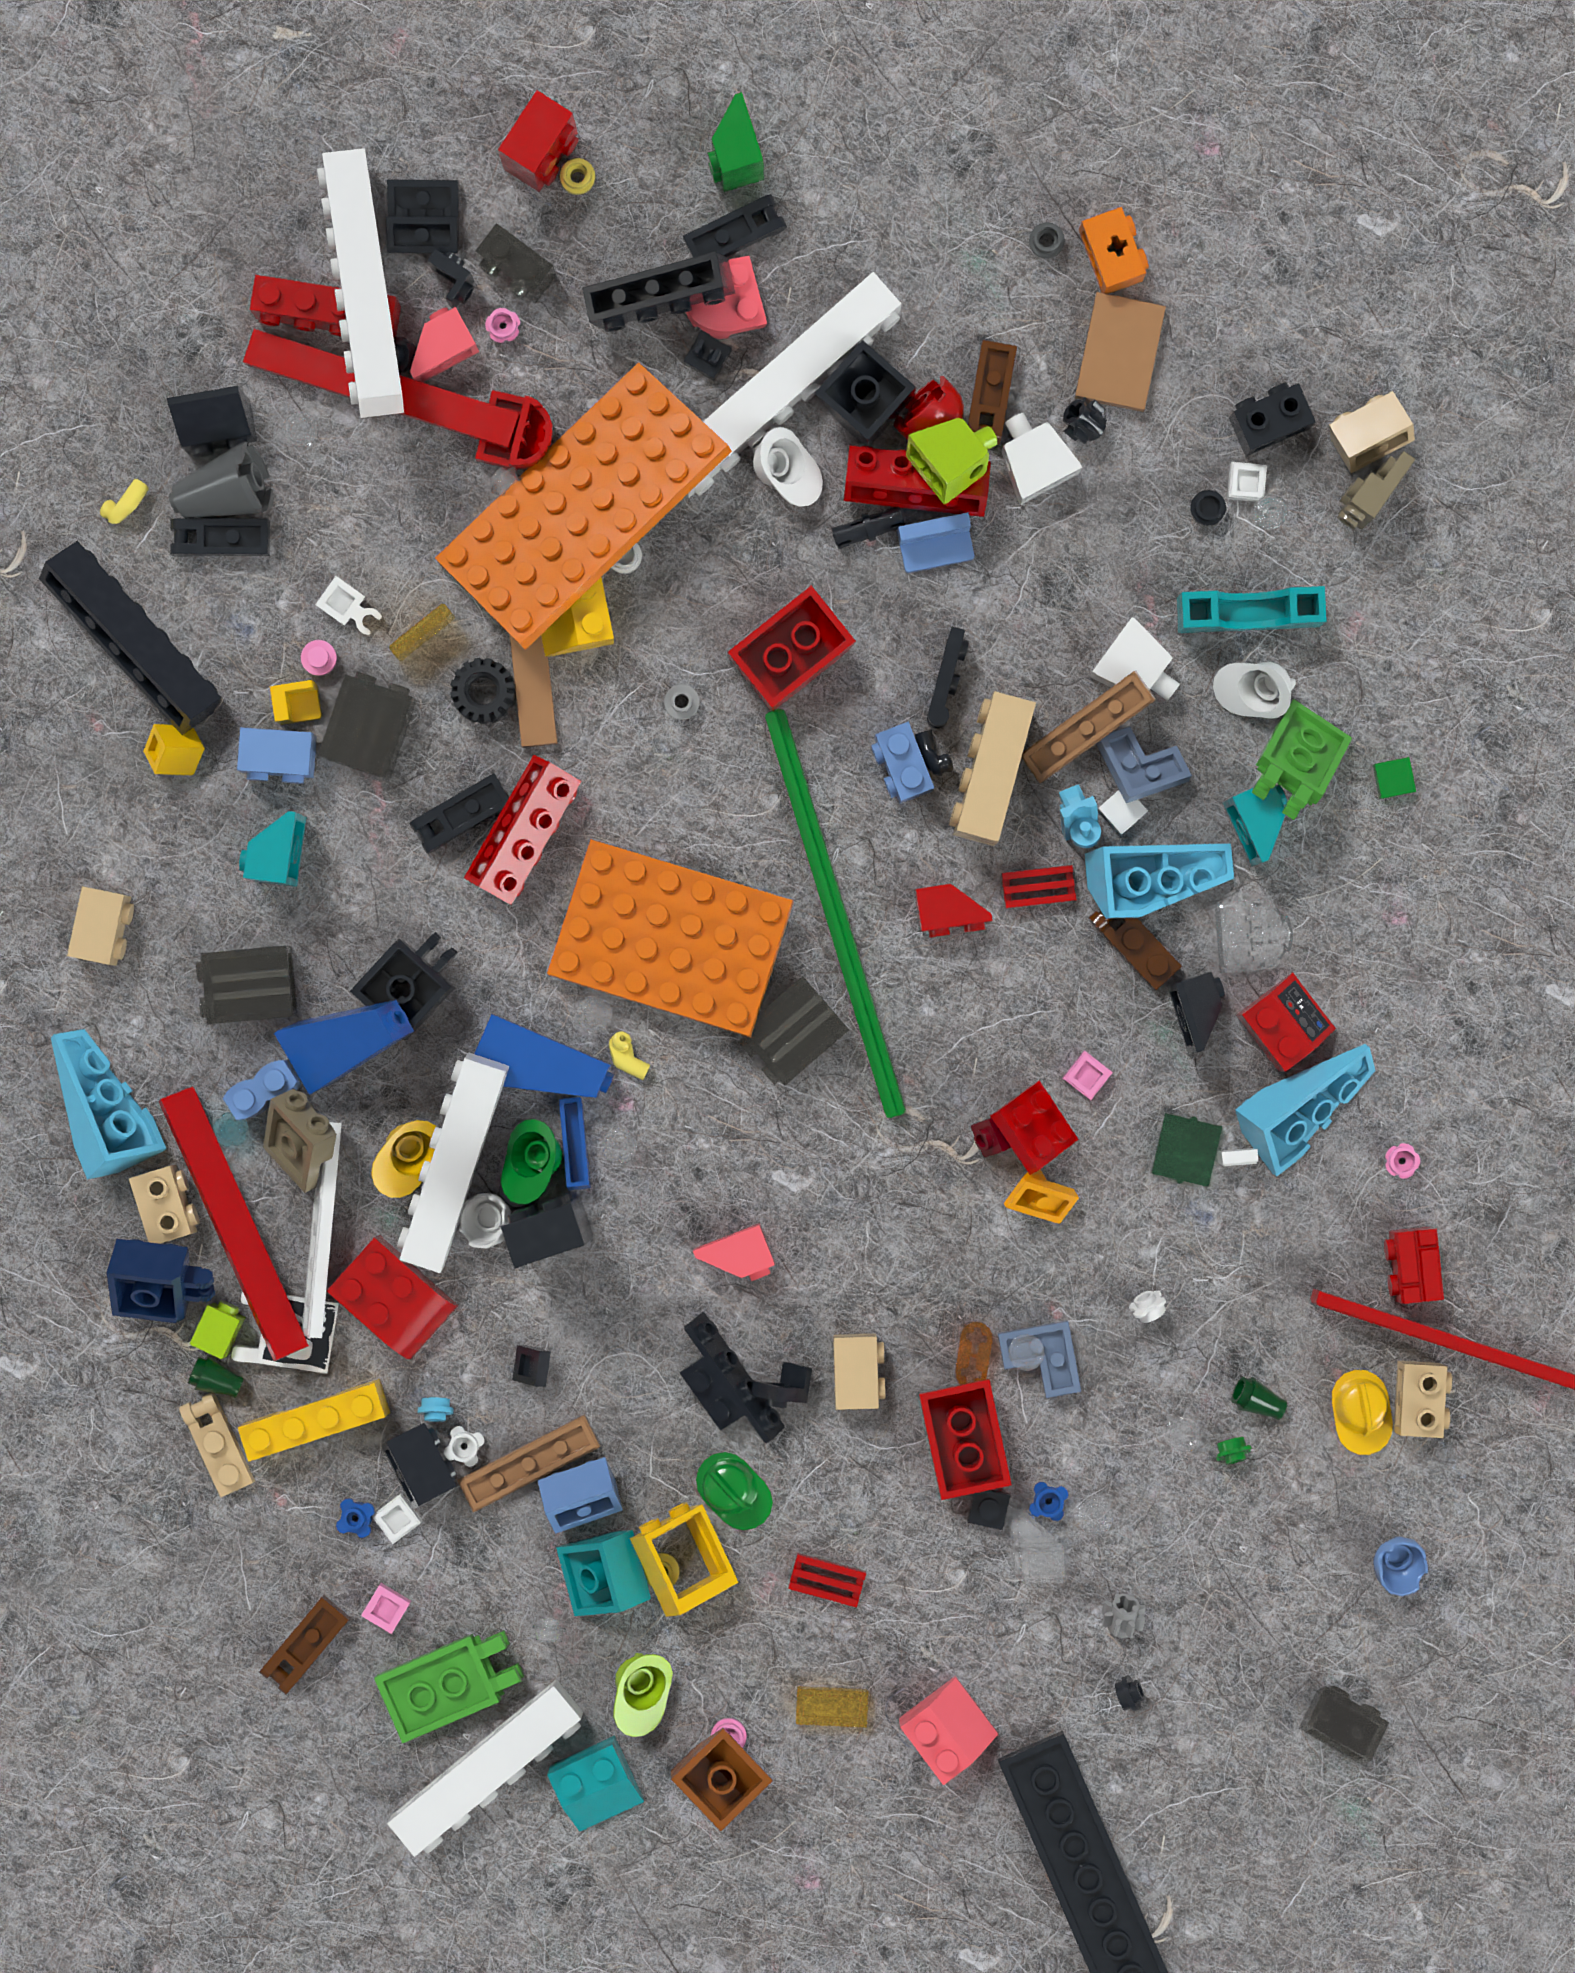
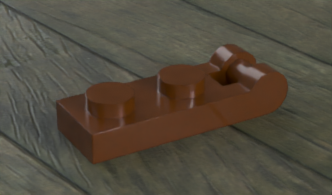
(992, 385)
(1138, 949)
(305, 1643)

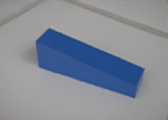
(574, 1144)

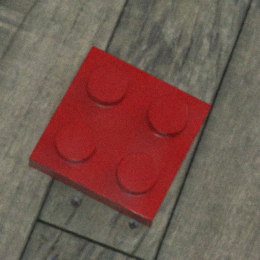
(1034, 1127)

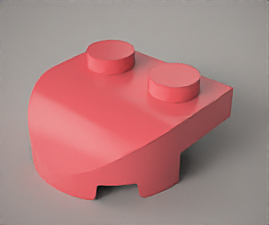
(739, 311)

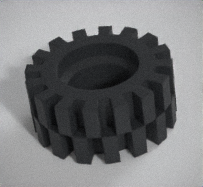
(483, 669)

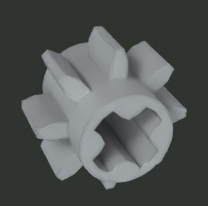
(1123, 1616)

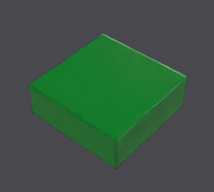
(1394, 778)

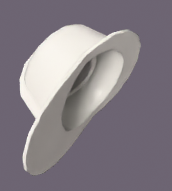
(788, 467)
(1254, 689)

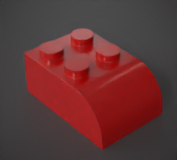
(791, 648)
(392, 1298)
(965, 1439)

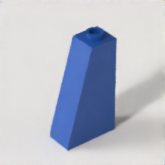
(340, 1042)
(542, 1062)

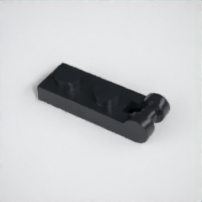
(736, 229)
(221, 537)
(947, 680)
(461, 813)

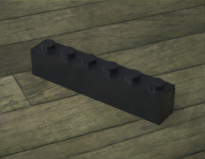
(130, 637)

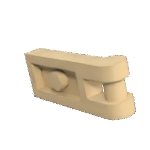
(217, 1445)

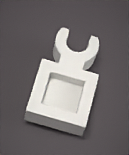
(343, 602)

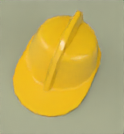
(401, 1158)
(1362, 1412)

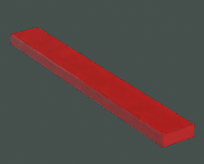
(420, 399)
(233, 1223)
(1443, 1338)

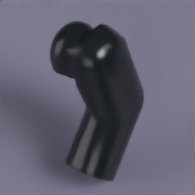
(935, 763)

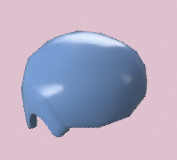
(1400, 1565)

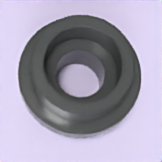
(1054, 233)

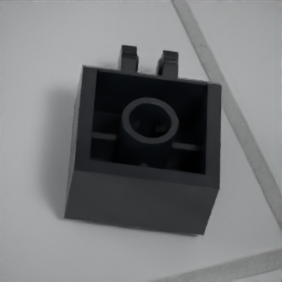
(406, 965)

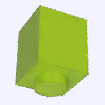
(218, 1329)

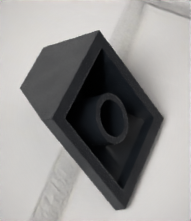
(1197, 1008)

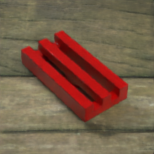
(1008, 890)
(823, 1593)

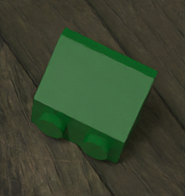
(735, 149)

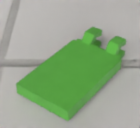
(1300, 757)
(445, 1684)

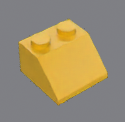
(581, 626)

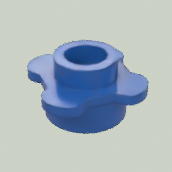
(1055, 1509)
(362, 1510)

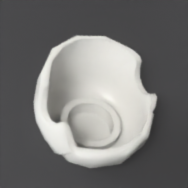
(482, 1220)

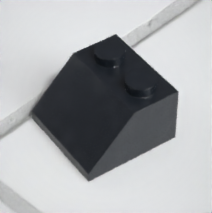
(865, 393)
(212, 420)

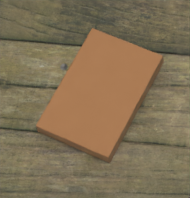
(1120, 351)

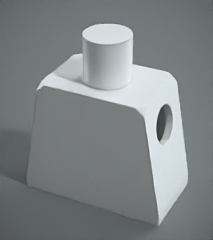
(1036, 458)
(1140, 652)

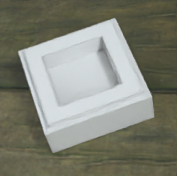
(1246, 481)
(1121, 814)
(1237, 1157)
(397, 1518)

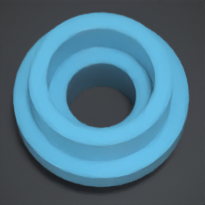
(435, 1409)

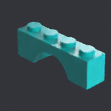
(1251, 611)

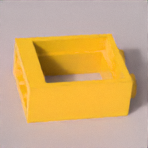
(709, 1546)

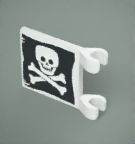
(312, 1358)

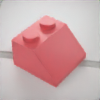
(948, 1730)

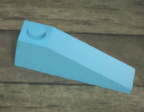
(1150, 877)
(1290, 1111)
(103, 1117)

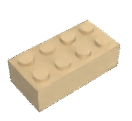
(994, 768)

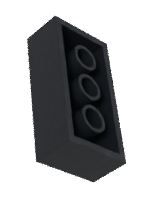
(548, 1231)

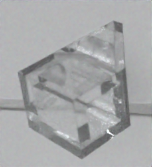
(1040, 1551)

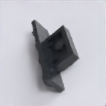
(724, 1384)

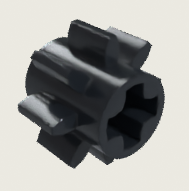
(1084, 420)

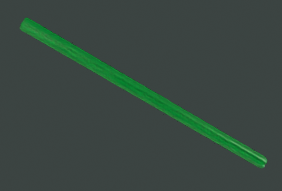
(835, 913)

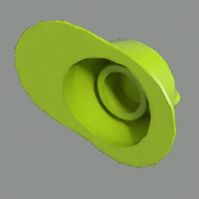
(641, 1693)

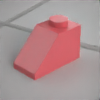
(442, 345)
(739, 1253)

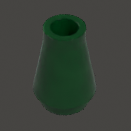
(214, 1378)
(1258, 1399)

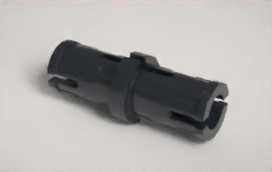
(867, 527)

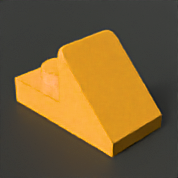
(1041, 1198)

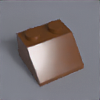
(720, 1778)

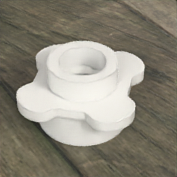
(1148, 1306)
(460, 1436)

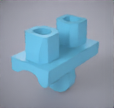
(1079, 818)

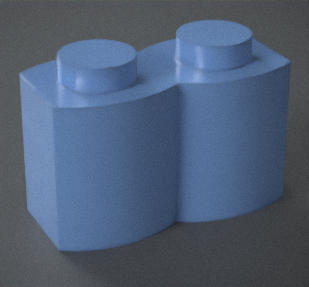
(253, 1096)

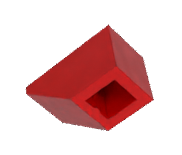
(947, 908)

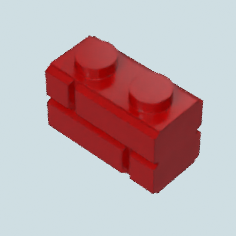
(1414, 1265)

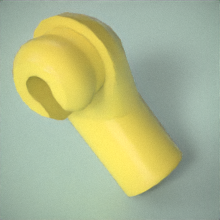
(127, 504)
(623, 1056)

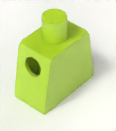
(950, 456)

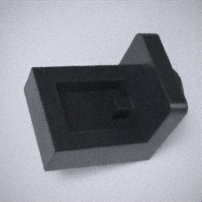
(452, 269)
(792, 1387)

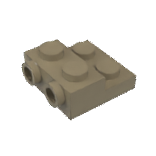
(1367, 496)
(298, 1138)

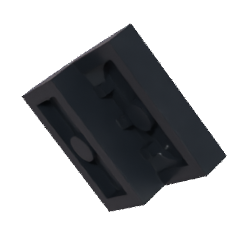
(422, 216)

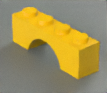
(314, 1420)

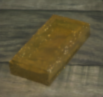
(421, 632)
(831, 1706)

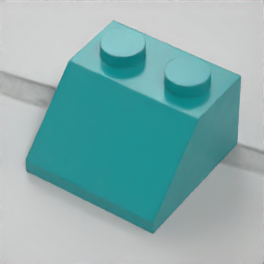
(1257, 821)
(275, 852)
(603, 1574)
(595, 1784)

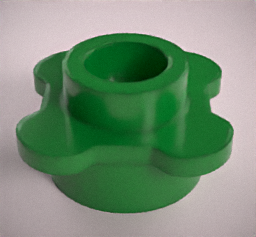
(1233, 1450)

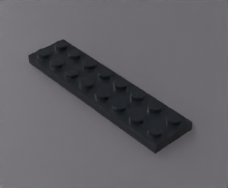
(1080, 1858)

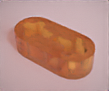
(964, 1352)

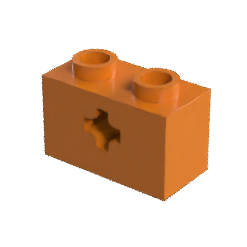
(1110, 270)

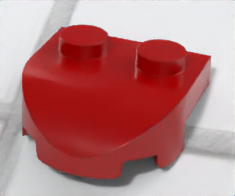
(531, 436)

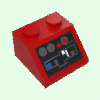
(1286, 1023)

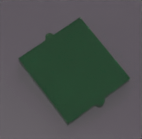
(1186, 1149)

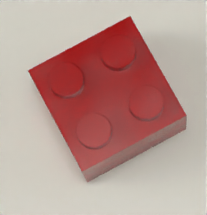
(539, 142)

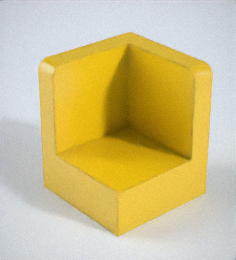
(295, 702)
(171, 752)

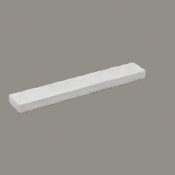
(320, 1243)

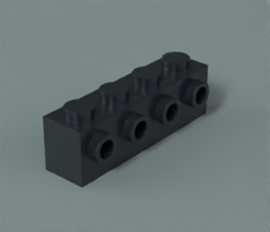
(659, 290)

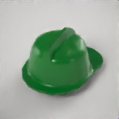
(530, 1161)
(734, 1491)

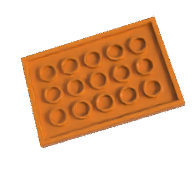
(670, 938)

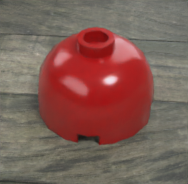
(930, 407)

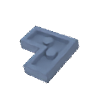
(1141, 774)
(1059, 1363)

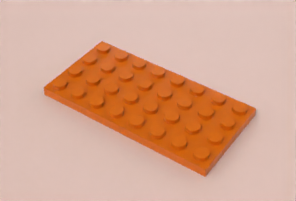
(583, 505)

